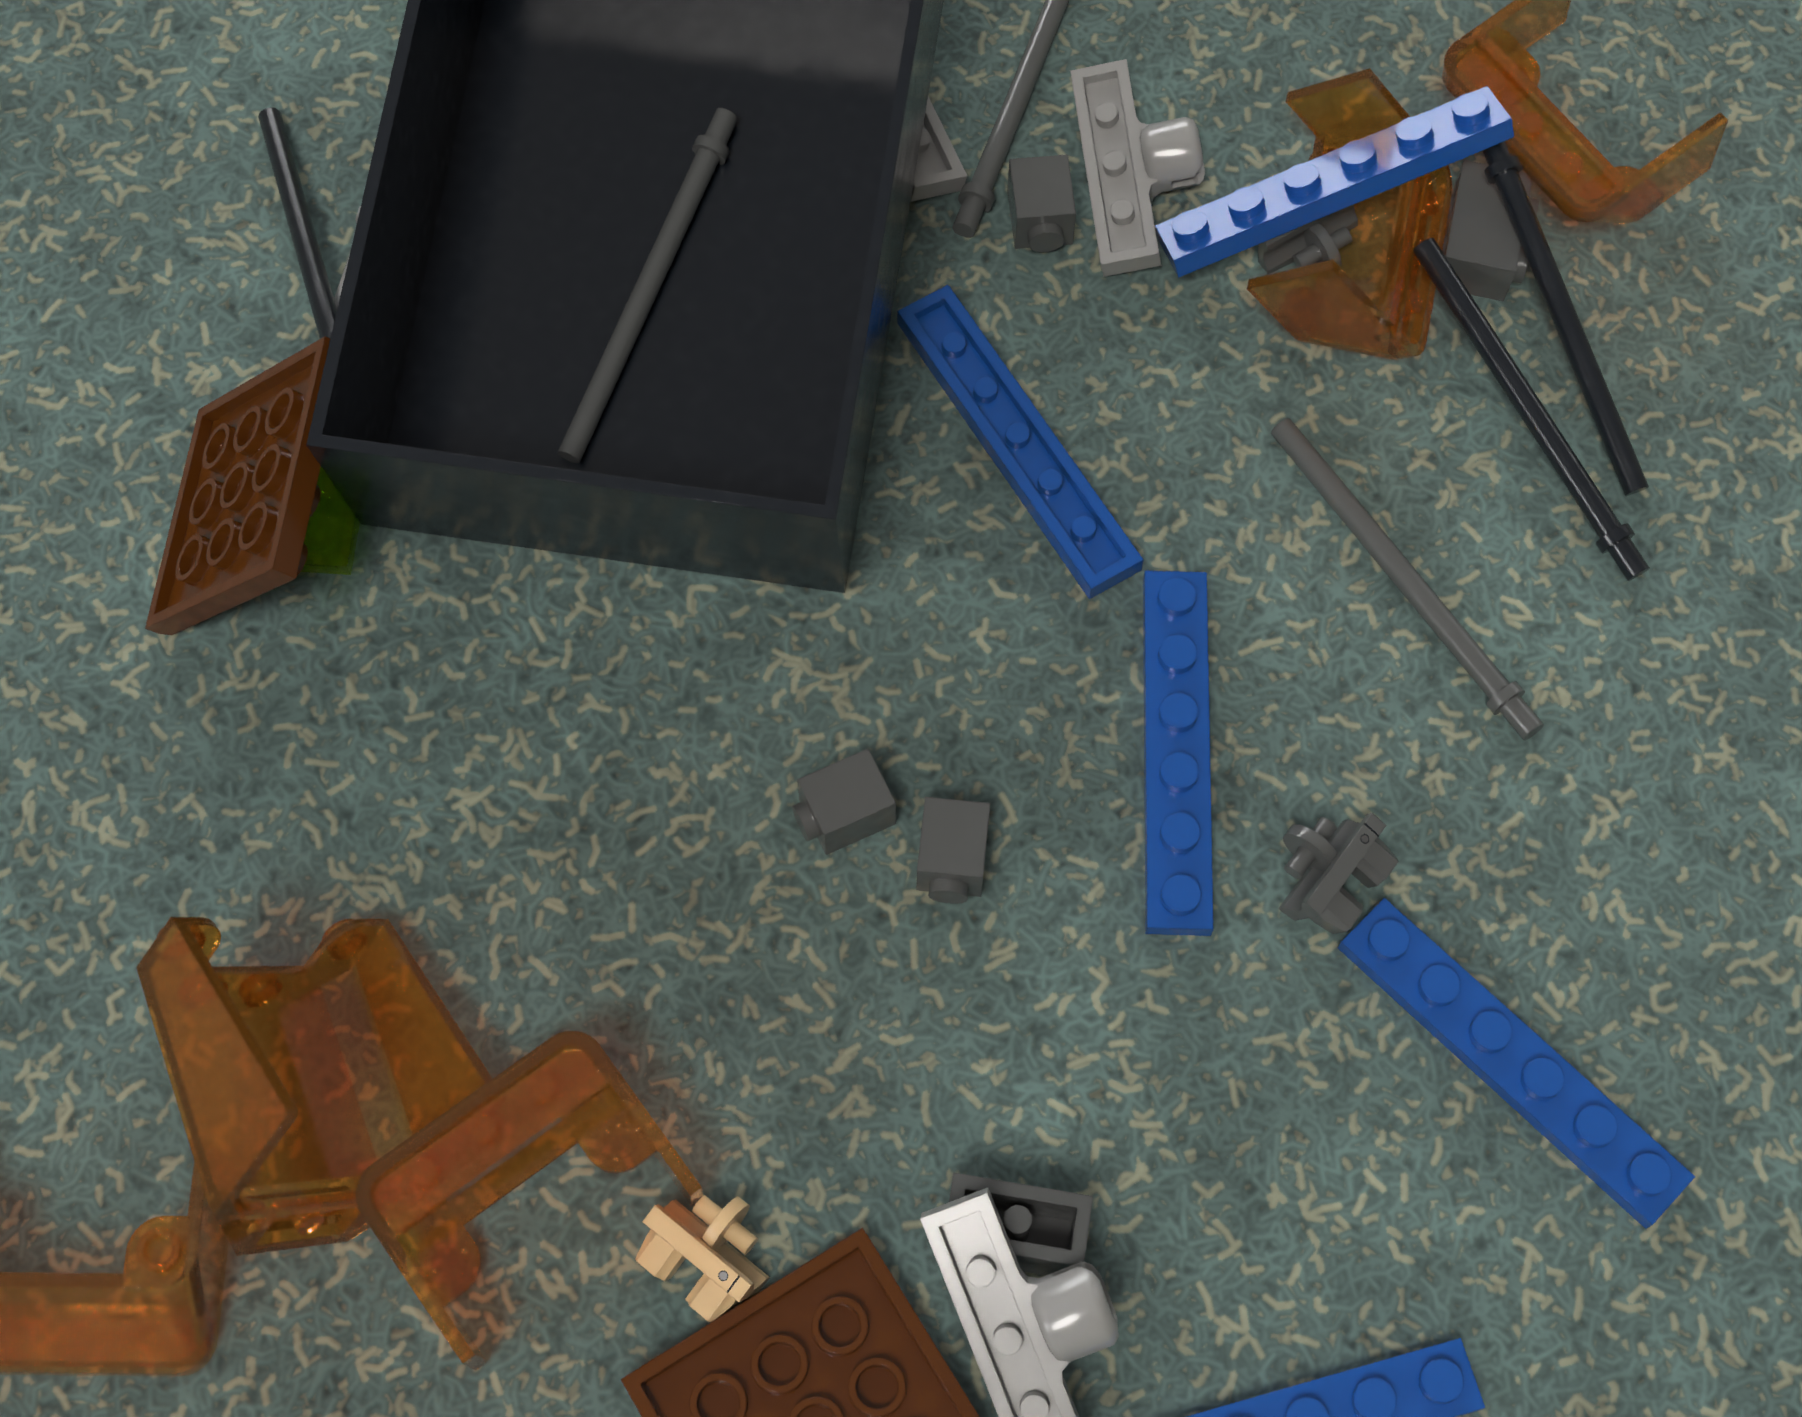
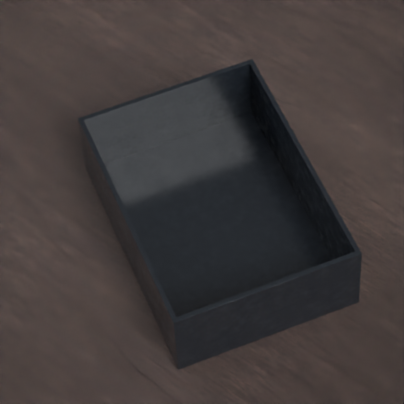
(512, 219)

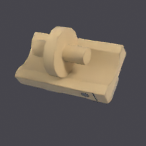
(681, 1235)

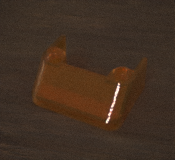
(1544, 139)
(1381, 292)
(491, 1145)
(138, 1322)

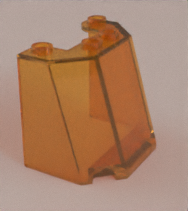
(300, 1073)

